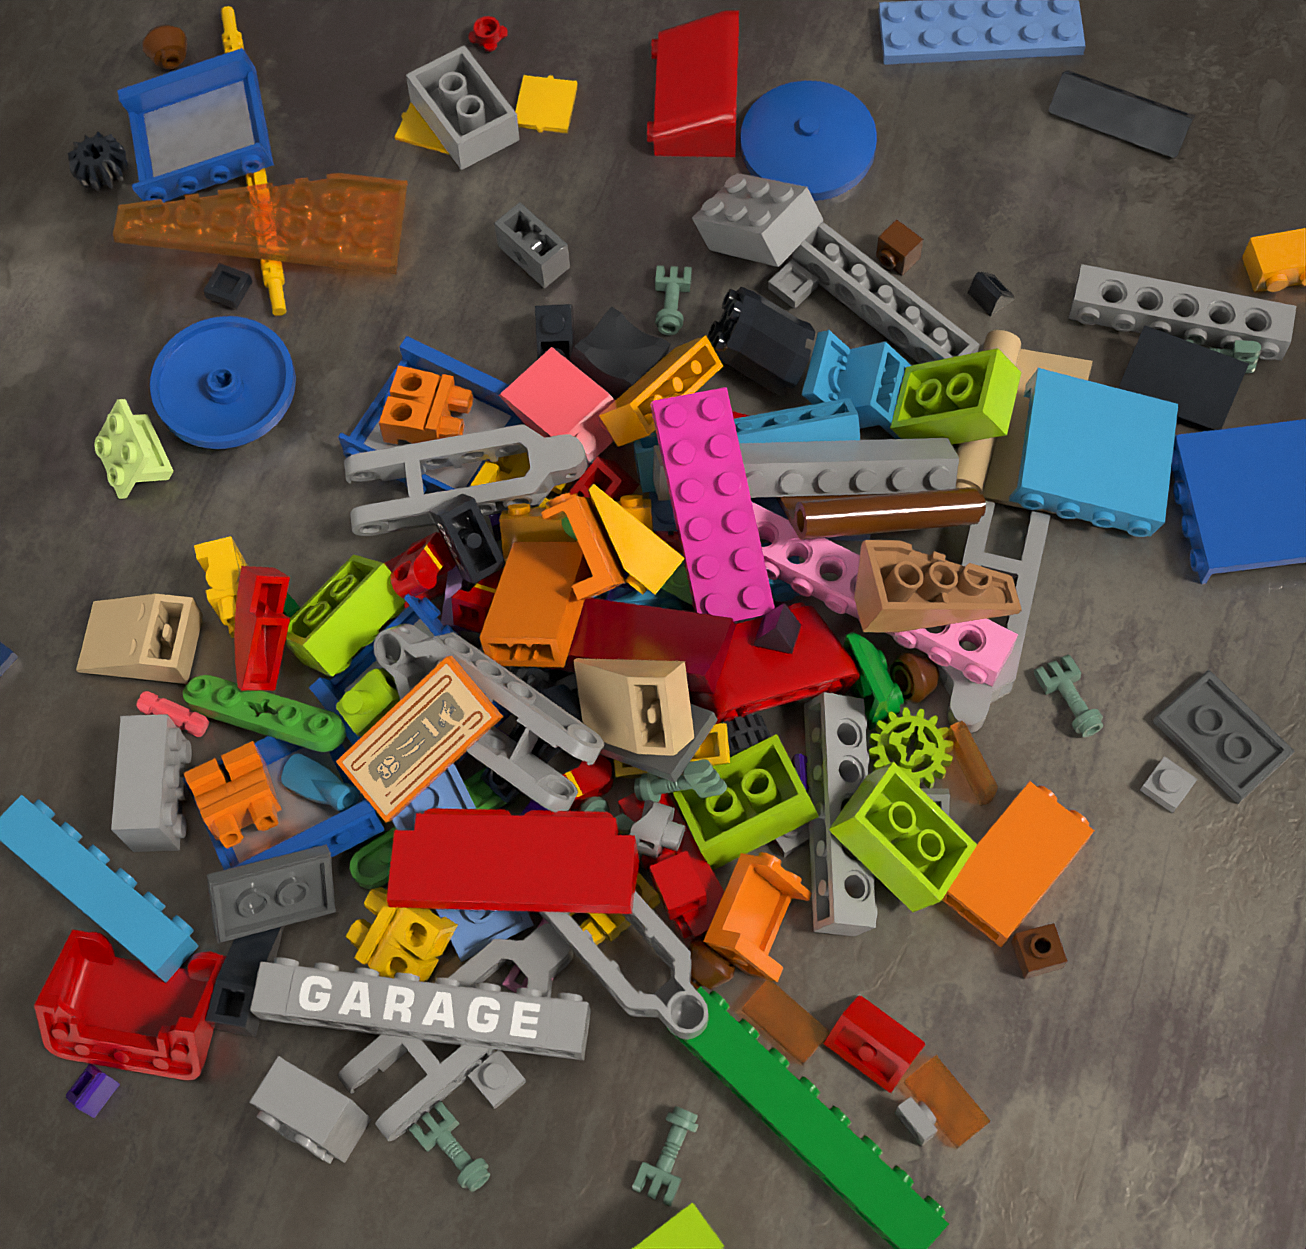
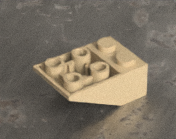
(142, 638)
(636, 703)

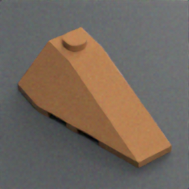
(917, 590)

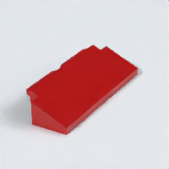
(514, 862)

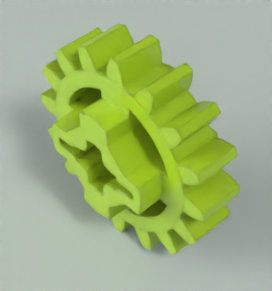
(926, 754)

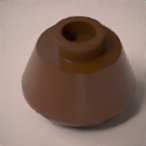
(165, 46)
(914, 675)
(708, 966)

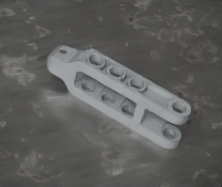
(550, 465)
(418, 654)
(970, 700)
(537, 956)
(674, 1003)

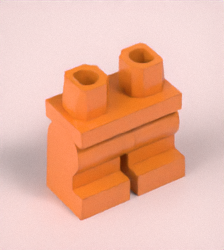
(422, 407)
(235, 803)

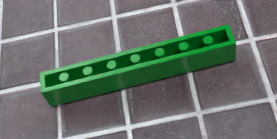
(814, 1131)

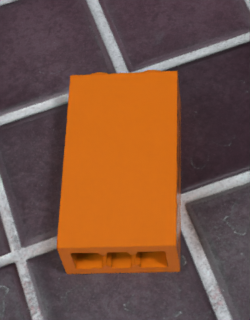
(535, 605)
(1017, 862)

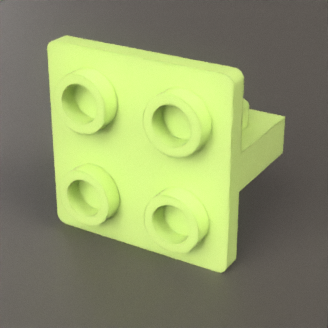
(130, 450)

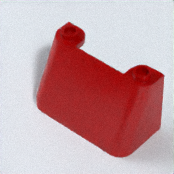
(696, 87)
(766, 678)
(123, 1013)

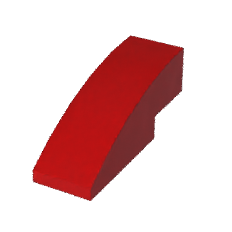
(260, 627)

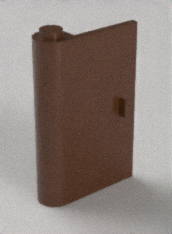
(881, 513)

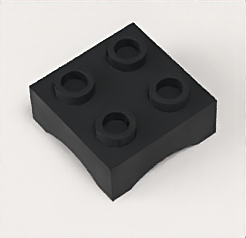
(617, 353)

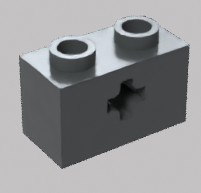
(532, 245)

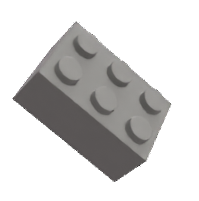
(463, 107)
(757, 219)
(150, 783)
(309, 1112)

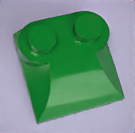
(874, 682)

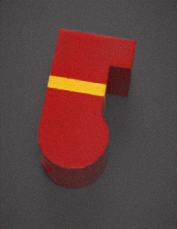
(421, 565)
(472, 607)
(591, 780)

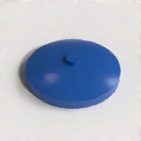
(809, 138)
(222, 382)

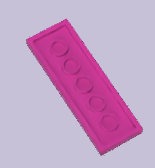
(712, 505)

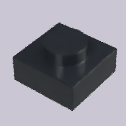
(227, 286)

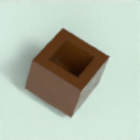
(899, 248)
(1030, 960)

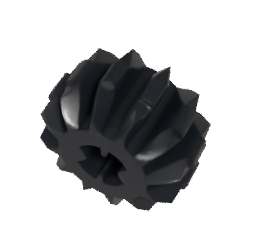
(98, 161)

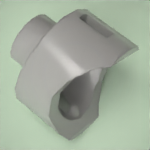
(657, 830)

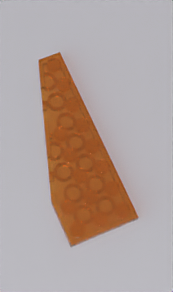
(322, 222)

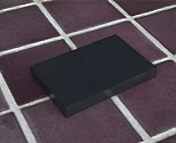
(1184, 374)

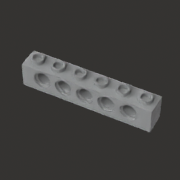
(881, 298)
(1166, 299)
(835, 748)

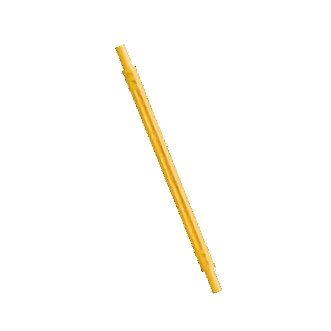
(271, 270)

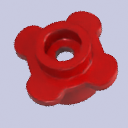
(487, 33)

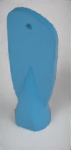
(318, 783)

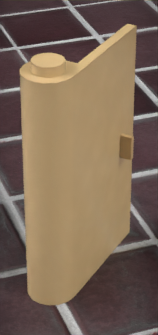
(995, 462)

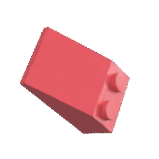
(561, 400)

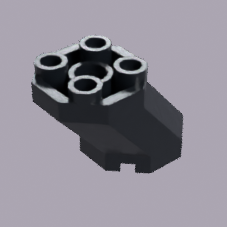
(761, 340)

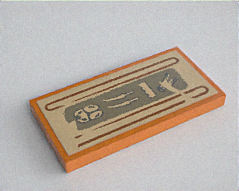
(419, 738)

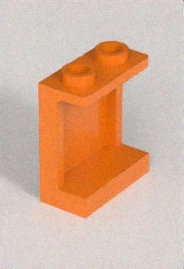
(593, 542)
(753, 914)

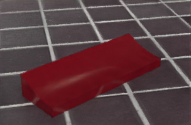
(653, 633)

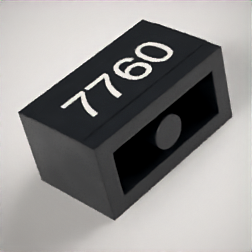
(468, 538)

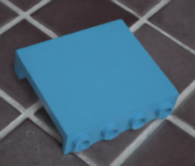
(1096, 453)

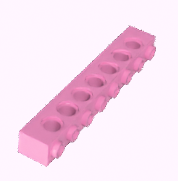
(824, 556)

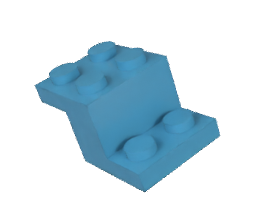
(864, 374)

